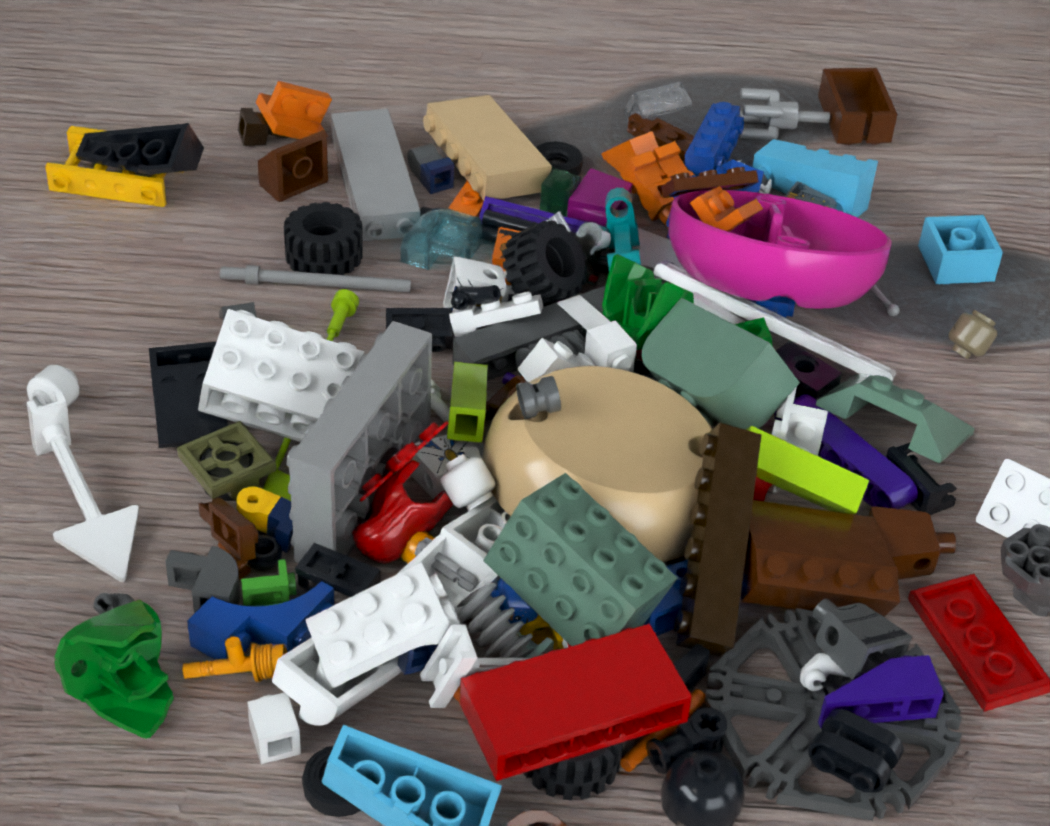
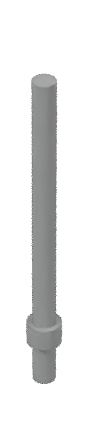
(253, 275)

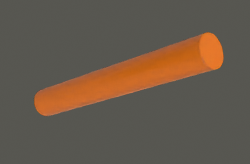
(639, 751)

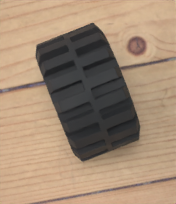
(323, 239)
(545, 262)
(579, 774)

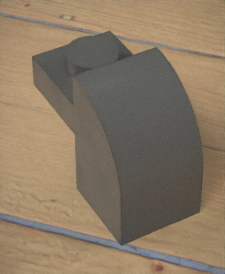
(204, 575)

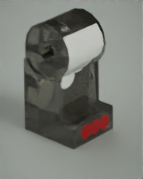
(594, 240)

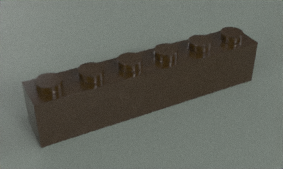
(718, 539)

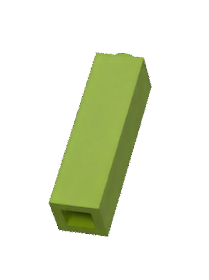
(468, 402)
(808, 475)

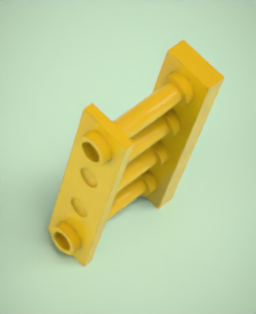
(103, 183)

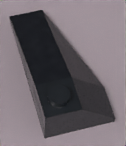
(144, 149)

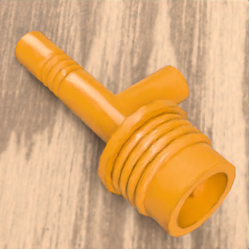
(261, 661)

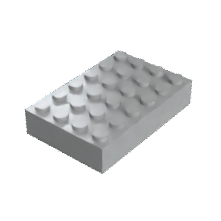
(355, 436)

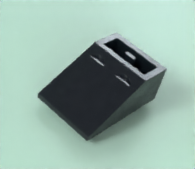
(177, 387)

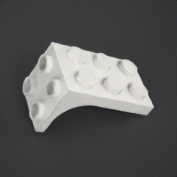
(381, 624)

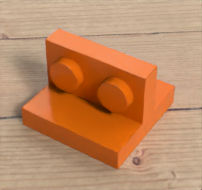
(294, 110)
(718, 209)

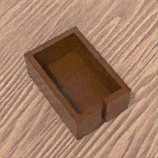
(857, 105)

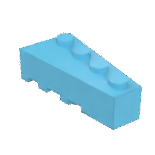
(839, 177)
(406, 786)

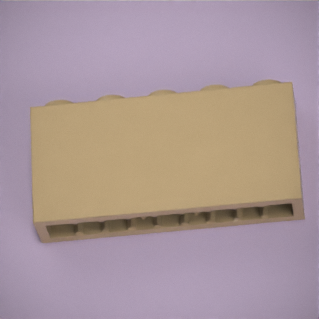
(486, 147)

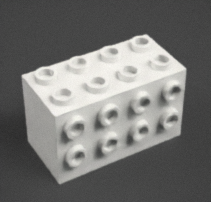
(273, 374)

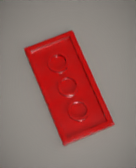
(980, 642)

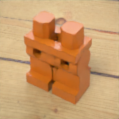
(649, 173)

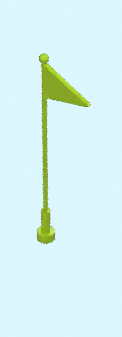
(344, 305)

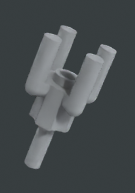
(775, 115)

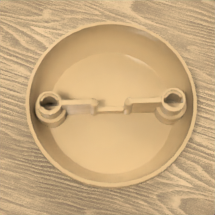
(619, 439)

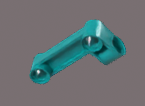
(622, 226)

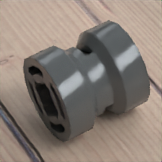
(538, 397)

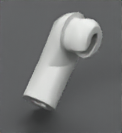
(817, 670)

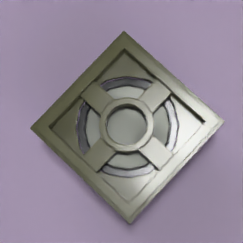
(227, 461)

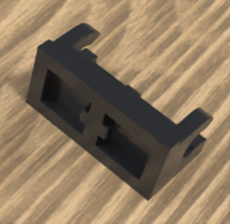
(931, 495)
(337, 570)

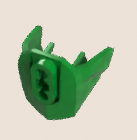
(638, 298)
(118, 667)

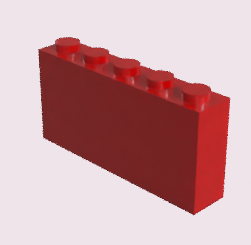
(573, 701)

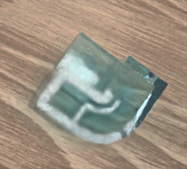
(442, 233)

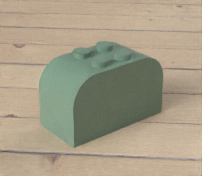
(717, 367)

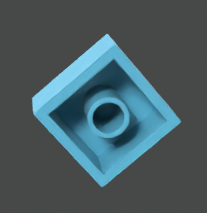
(960, 249)

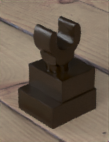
(253, 128)

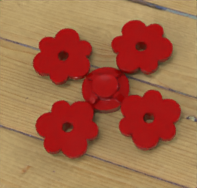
(401, 458)

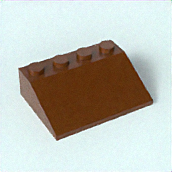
(816, 555)

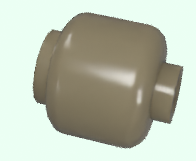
(972, 334)

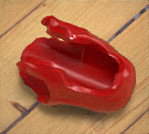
(397, 518)

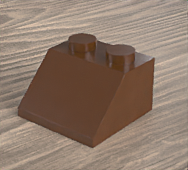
(295, 167)

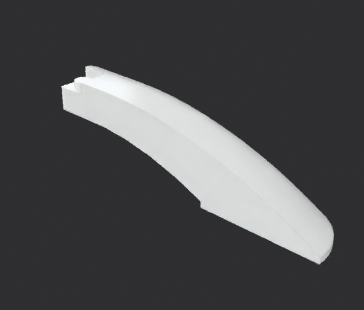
(461, 541)

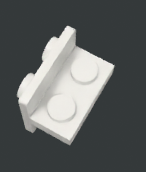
(800, 425)
(1016, 500)

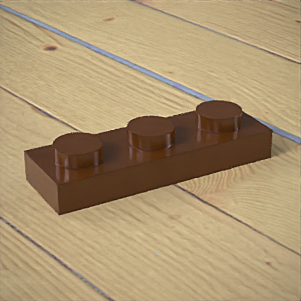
(733, 179)

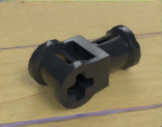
(700, 732)

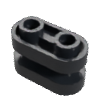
(855, 750)

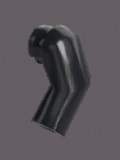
(467, 296)

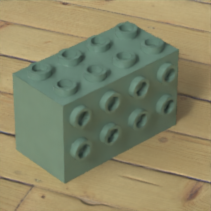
(577, 564)

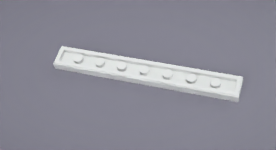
(775, 323)

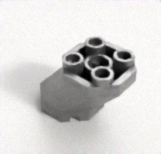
(1027, 565)

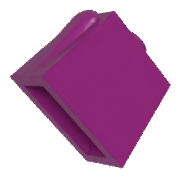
(589, 198)

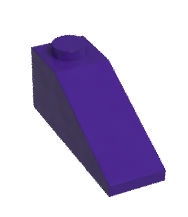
(890, 692)

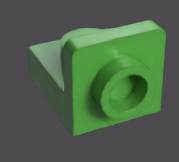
(269, 589)

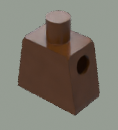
(912, 540)

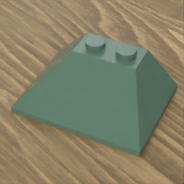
(936, 431)

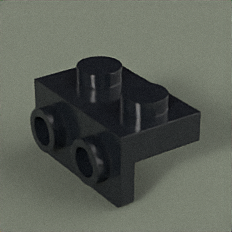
(427, 319)

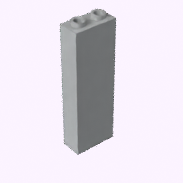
(374, 173)

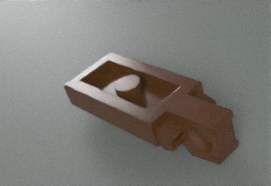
(663, 132)
(230, 528)

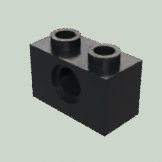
(814, 375)

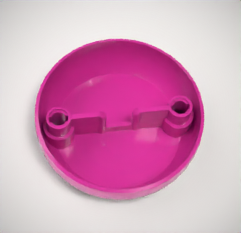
(784, 251)

